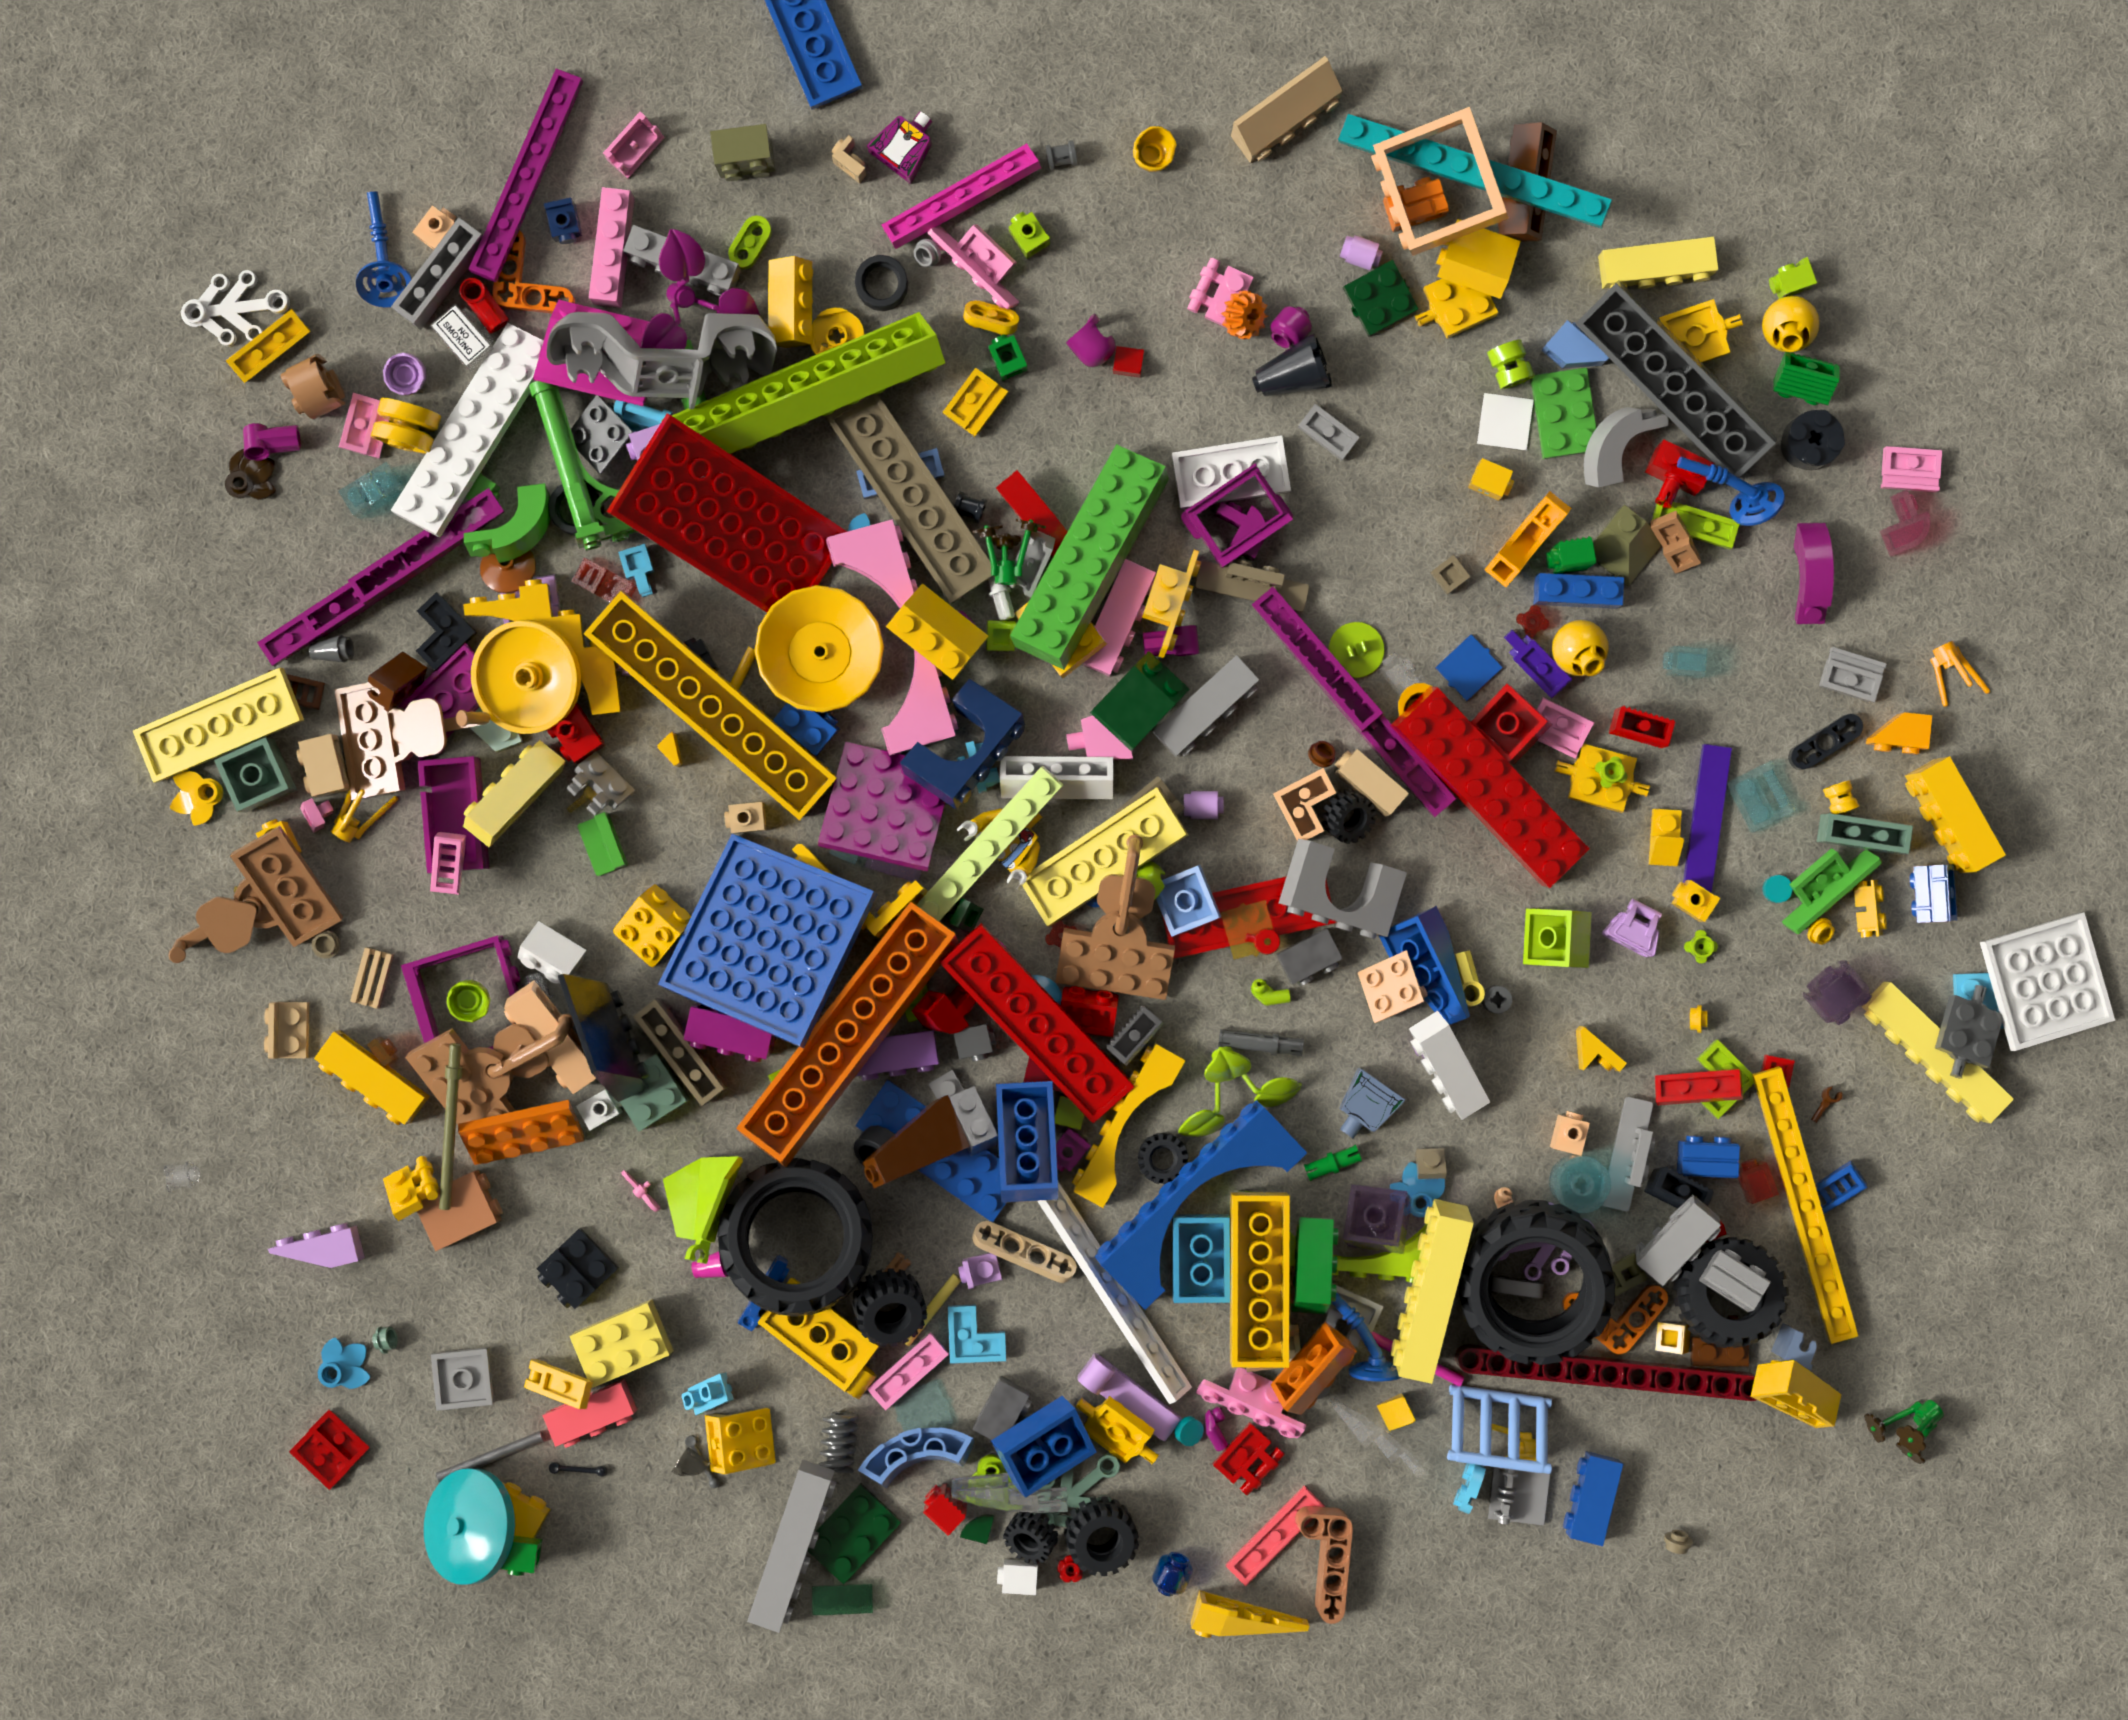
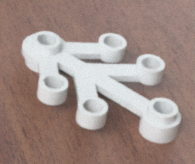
(230, 307)

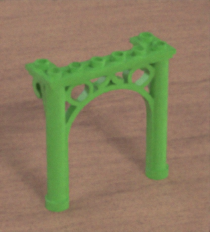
(574, 475)

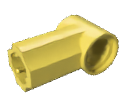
(1469, 976)

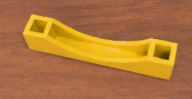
(1099, 1176)

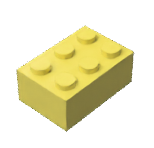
(621, 1343)

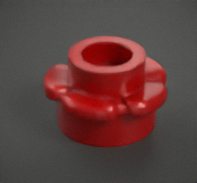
(1065, 1574)

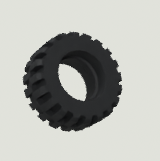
(1706, 1321)

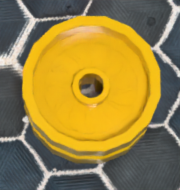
(406, 424)

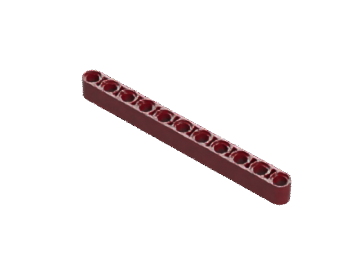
(1621, 1378)

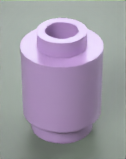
(1361, 252)
(1203, 804)

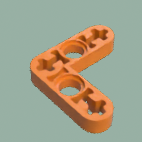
(521, 290)
(1613, 1328)

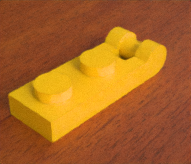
(558, 1384)

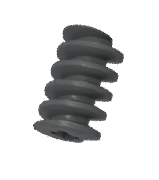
(839, 1441)

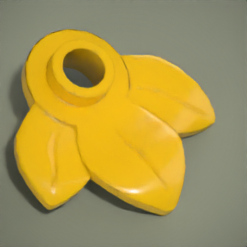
(193, 798)

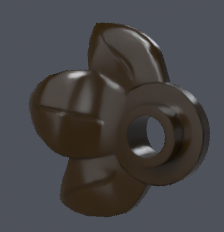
(253, 474)

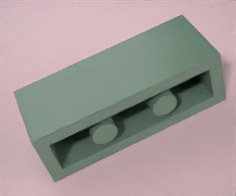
(1864, 833)

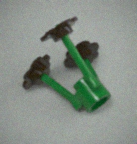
(1006, 571)
(1911, 1439)

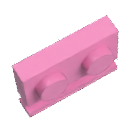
(359, 424)
(1911, 469)
(1568, 728)

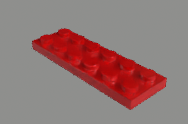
(1213, 934)

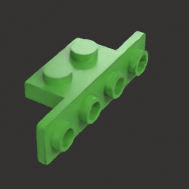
(1825, 884)

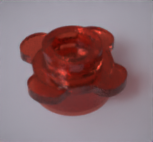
(1540, 621)
(1053, 937)

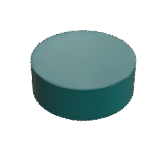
(1777, 889)
(1189, 1431)

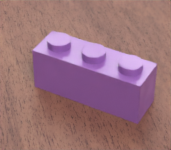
(901, 1053)

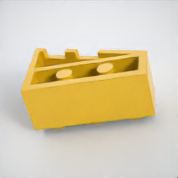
(1796, 1392)

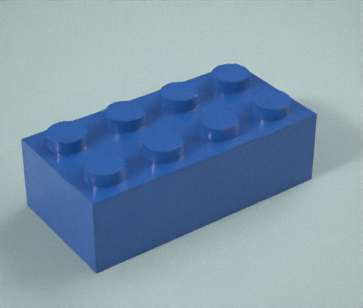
(1027, 1141)

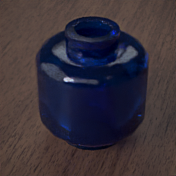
(1172, 1574)

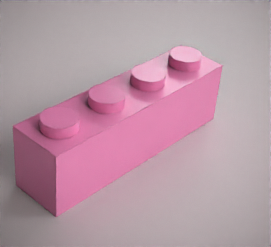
(611, 238)
(1119, 615)

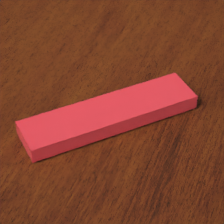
(1271, 1537)

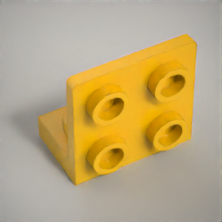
(740, 1441)

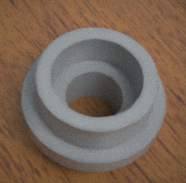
(927, 253)

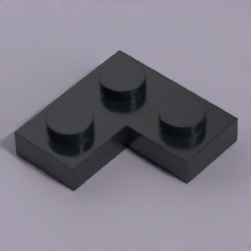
(449, 633)

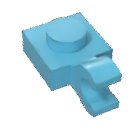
(637, 565)

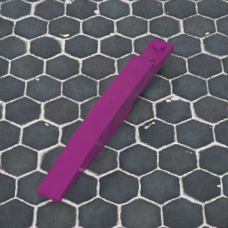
(379, 580)
(1352, 702)

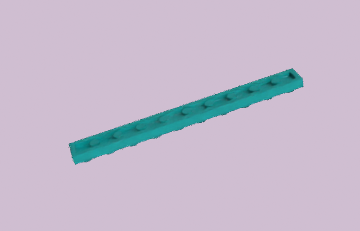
(1463, 168)

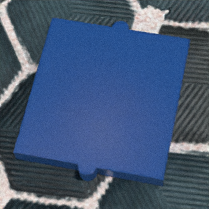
(1468, 667)

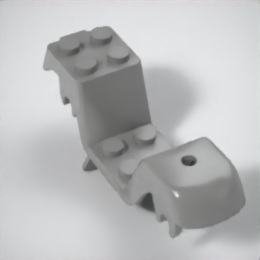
(599, 343)

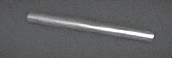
(494, 1455)

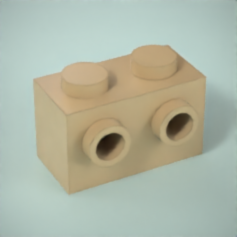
(323, 765)

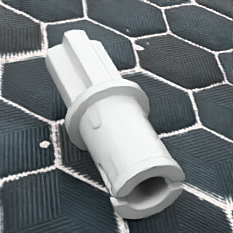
(1002, 600)

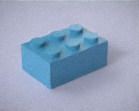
(1201, 1258)

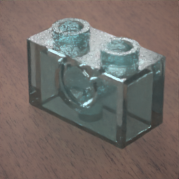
(372, 490)

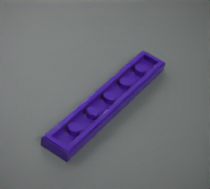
(1707, 817)

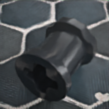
(970, 507)

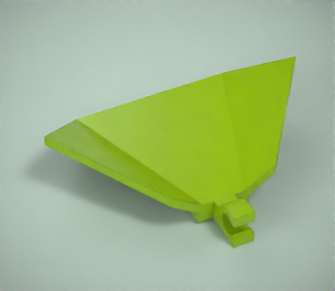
(698, 1198)

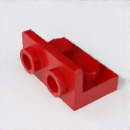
(1091, 1009)

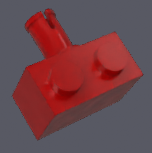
(1664, 467)
(577, 736)

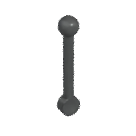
(691, 1442)

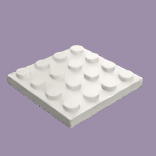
(2047, 981)

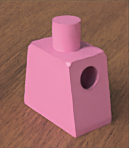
(1098, 741)

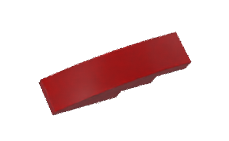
(1029, 506)

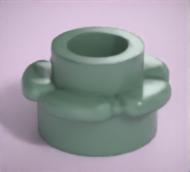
(385, 1339)

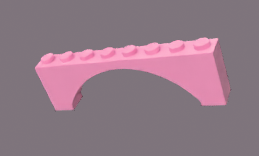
(878, 556)

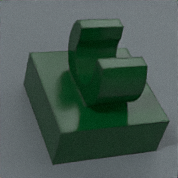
(966, 915)

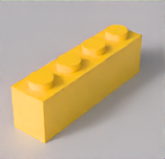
(364, 1072)

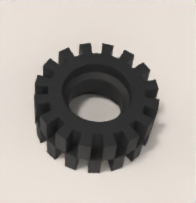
(1359, 821)
(1155, 1142)
(1035, 1548)

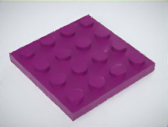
(880, 810)

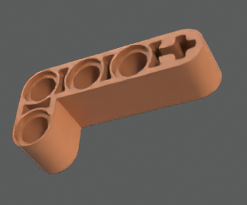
(1329, 1565)

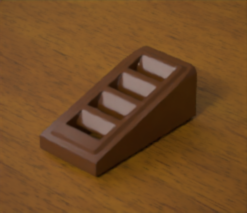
(319, 687)

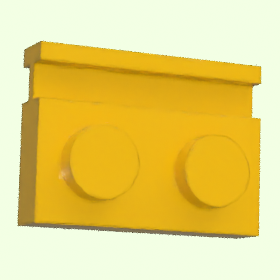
(975, 402)

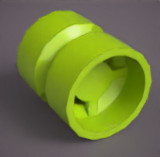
(1507, 355)

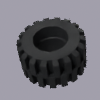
(886, 1289)
(1111, 1554)

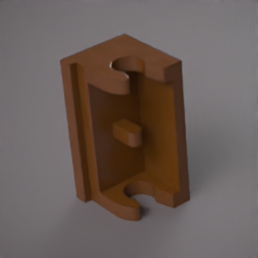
(396, 680)

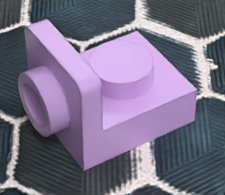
(980, 1270)

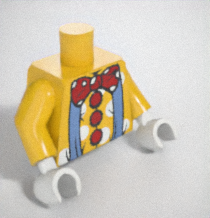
(1021, 853)

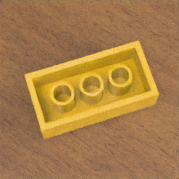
(1954, 815)

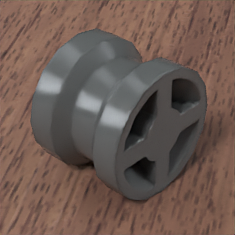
(1492, 999)

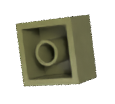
(743, 152)

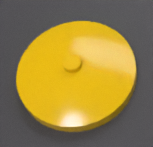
(526, 676)

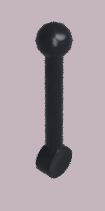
(555, 1467)

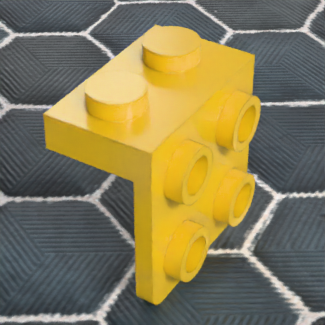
(652, 925)

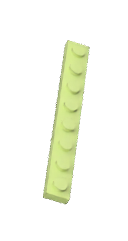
(990, 844)

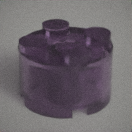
(1837, 993)

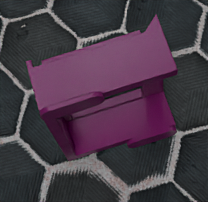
(1198, 530)

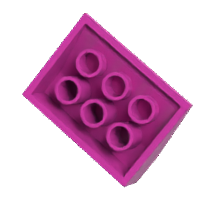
(602, 386)

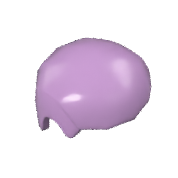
(404, 374)

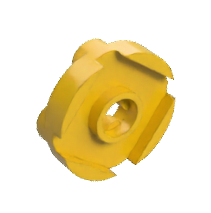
(835, 319)

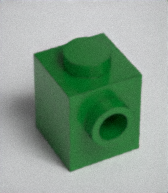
(523, 1556)

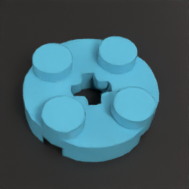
(1474, 1476)

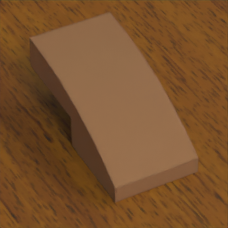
(1676, 542)

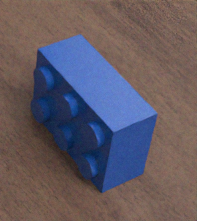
(1043, 1446)

